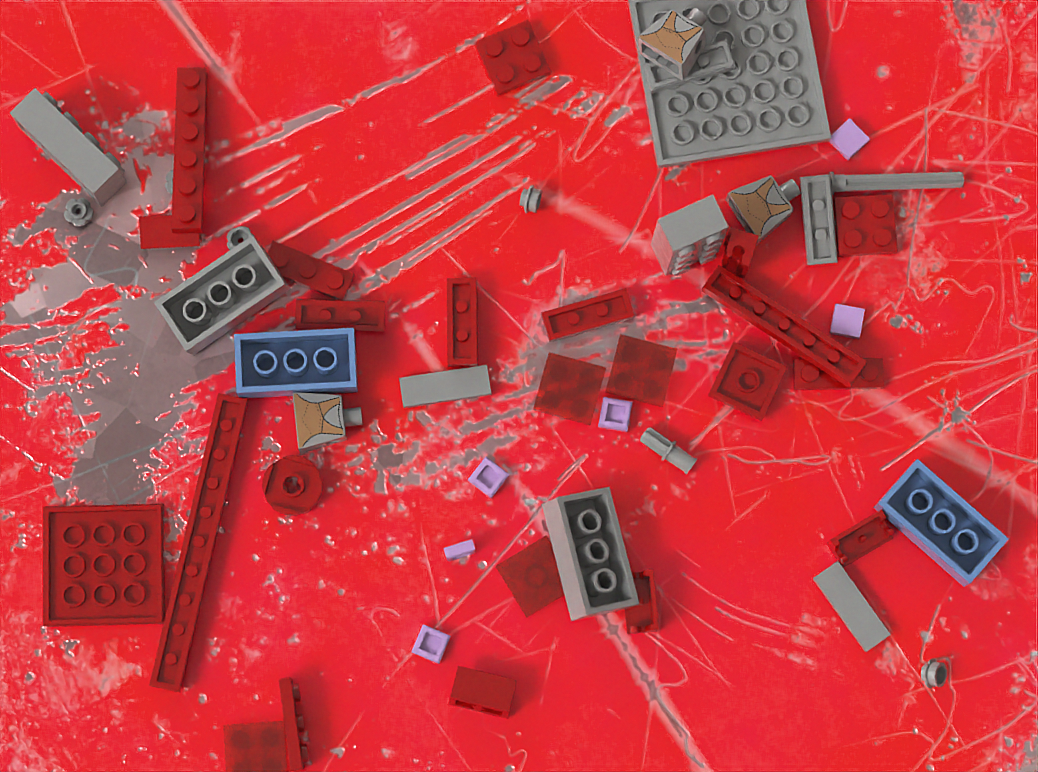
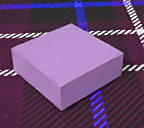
(849, 139)
(847, 321)
(615, 414)
(488, 477)
(459, 550)
(431, 644)

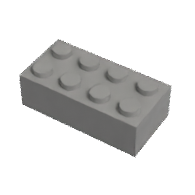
(68, 147)
(689, 236)
(222, 295)
(590, 553)

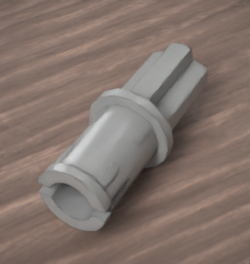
(668, 450)

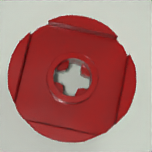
(284, 470)

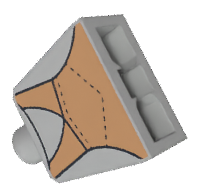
(674, 41)
(763, 205)
(322, 420)

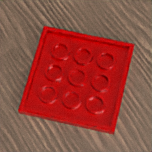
(103, 565)

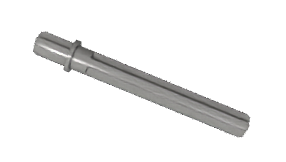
(844, 182)

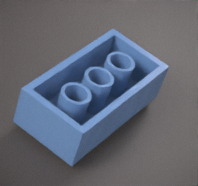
(296, 362)
(941, 523)

